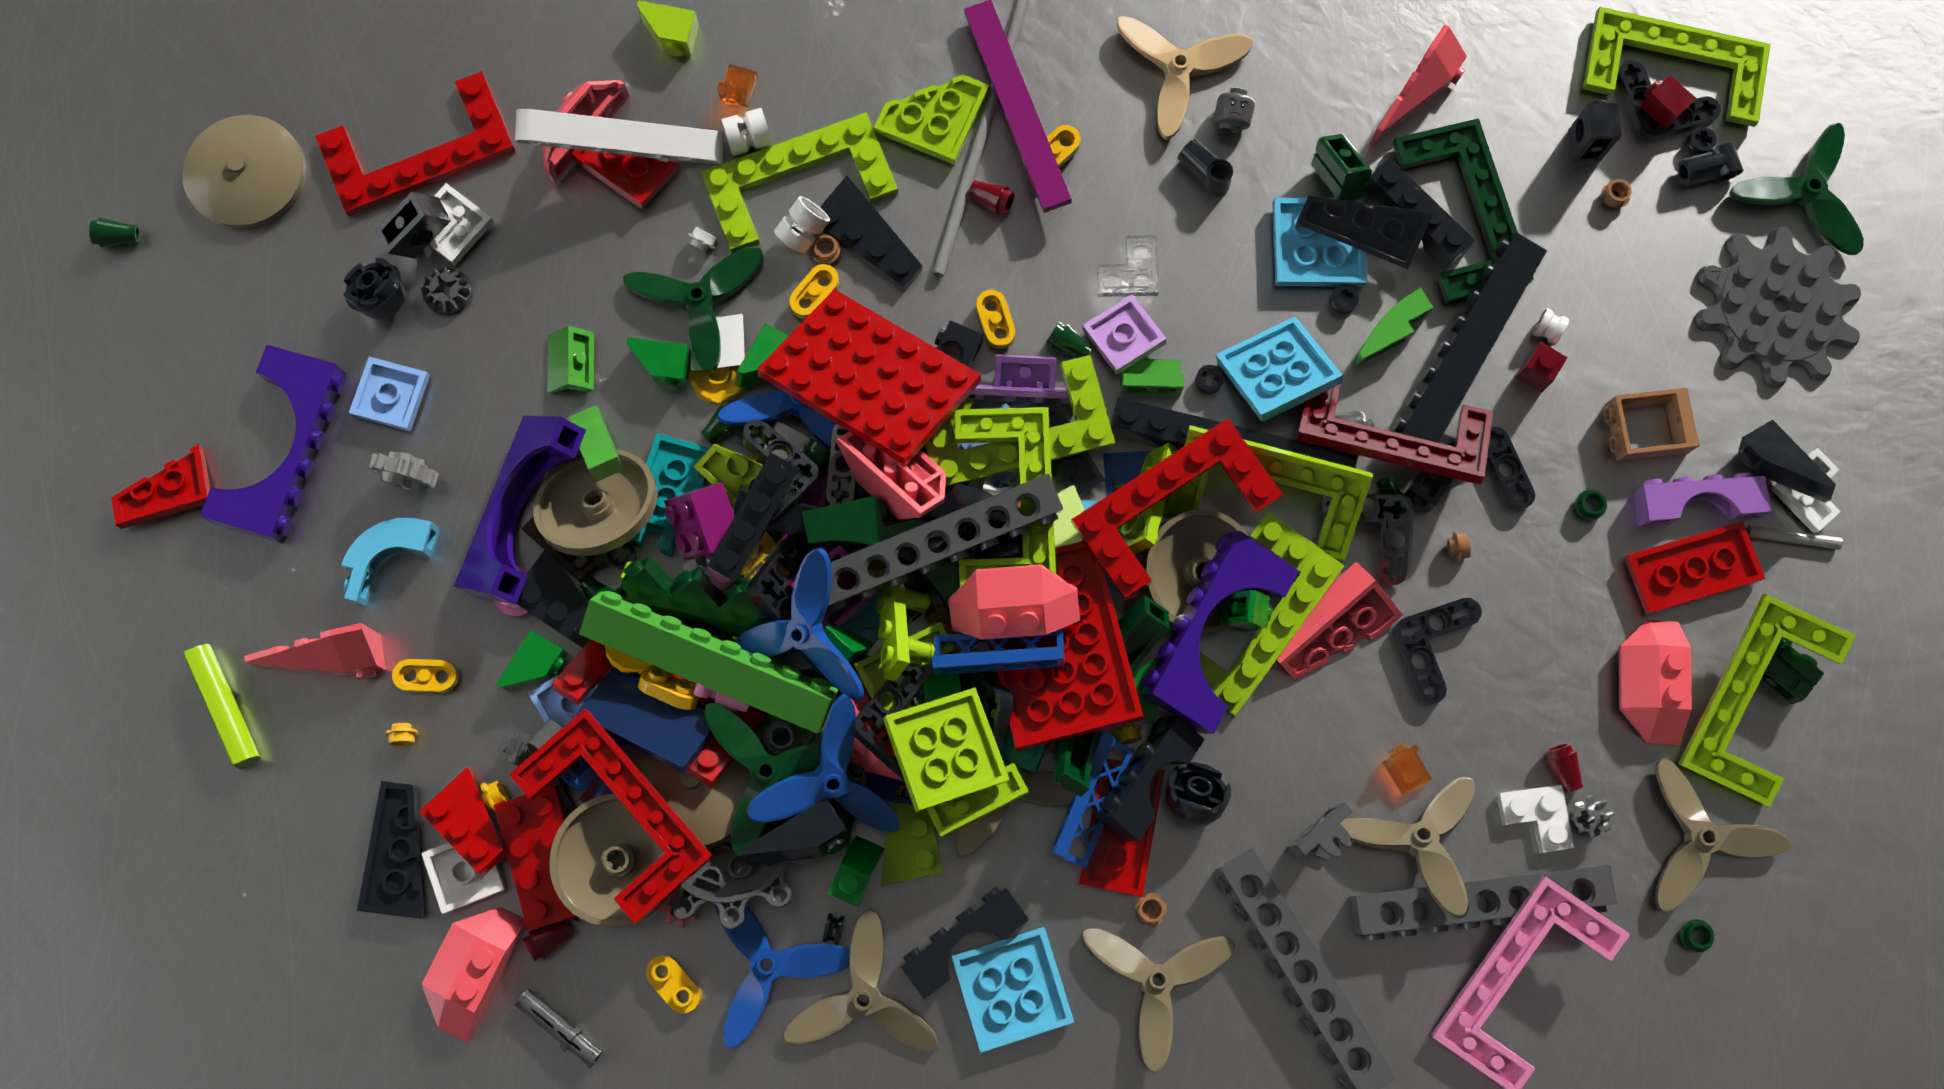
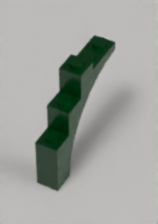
(862, 524)
(691, 597)
(1141, 630)

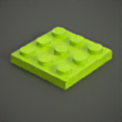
(945, 749)

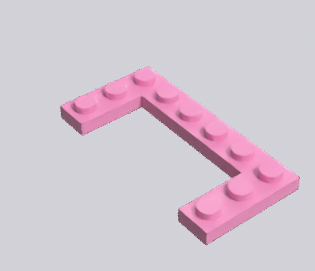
(1543, 907)

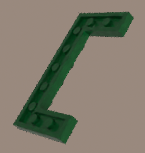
(1470, 146)

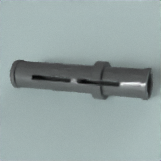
(558, 1028)

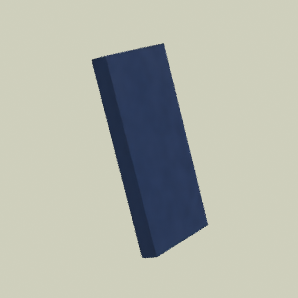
(647, 723)

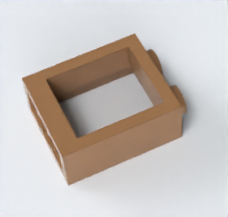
(1679, 417)

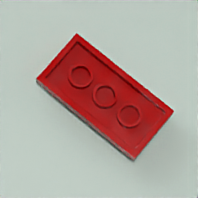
(1694, 567)
(528, 836)
(1118, 863)

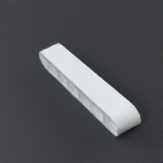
(618, 136)

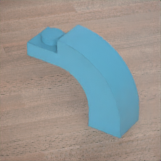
(380, 544)

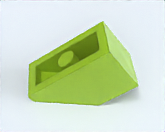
(670, 26)

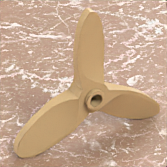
(1180, 65)

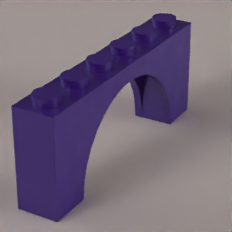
(269, 504)
(489, 563)
(1178, 678)

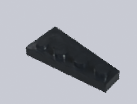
(1375, 229)
(868, 235)
(393, 859)

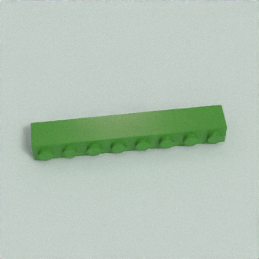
(708, 661)

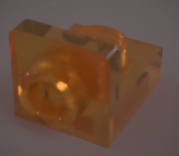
(737, 86)
(1406, 768)

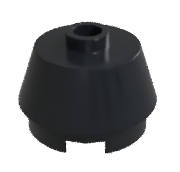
(375, 289)

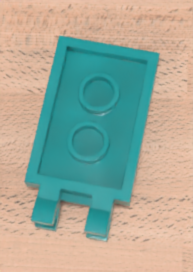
(674, 472)

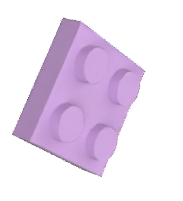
(1124, 334)

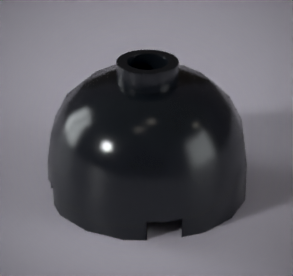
(1197, 794)

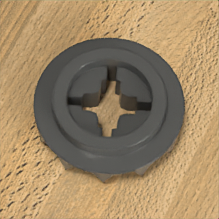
(459, 291)

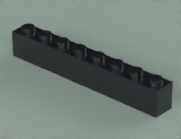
(1472, 338)
(1159, 426)

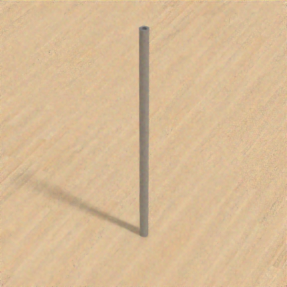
(975, 152)

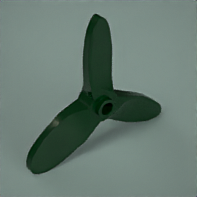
(1811, 190)
(700, 298)
(747, 749)

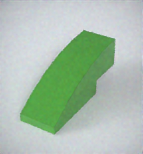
(1394, 327)
(597, 444)

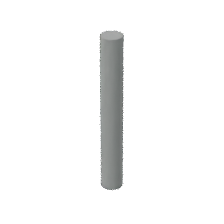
(1794, 537)

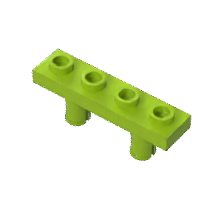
(893, 632)

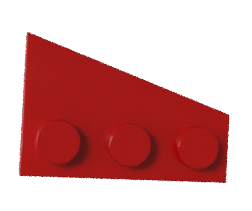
(630, 176)
(173, 490)
(466, 823)

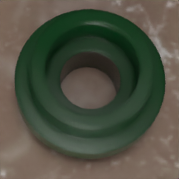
(1598, 501)
(1706, 935)

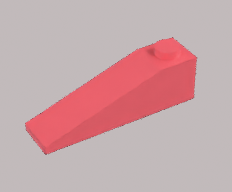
(1432, 77)
(1347, 613)
(339, 651)

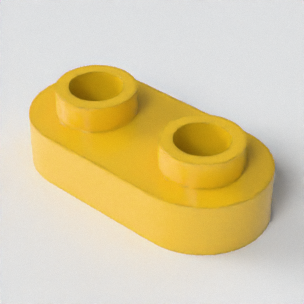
(1064, 133)
(812, 291)
(995, 320)
(426, 675)
(668, 688)
(673, 983)

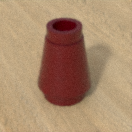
(993, 196)
(1565, 766)
(546, 939)

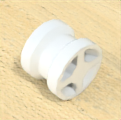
(1550, 326)

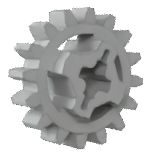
(403, 471)

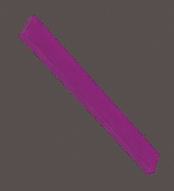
(1017, 106)

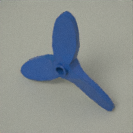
(778, 405)
(805, 629)
(806, 789)
(797, 961)

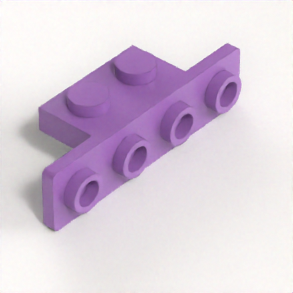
(1023, 377)

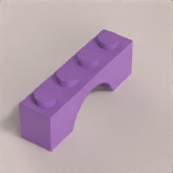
(1736, 497)

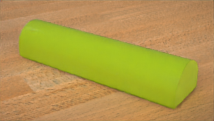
(222, 706)

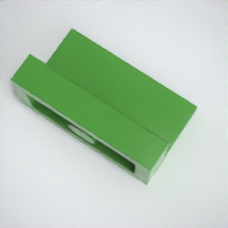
(570, 360)
(1153, 378)

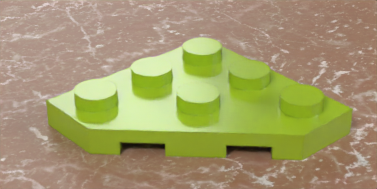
(935, 117)

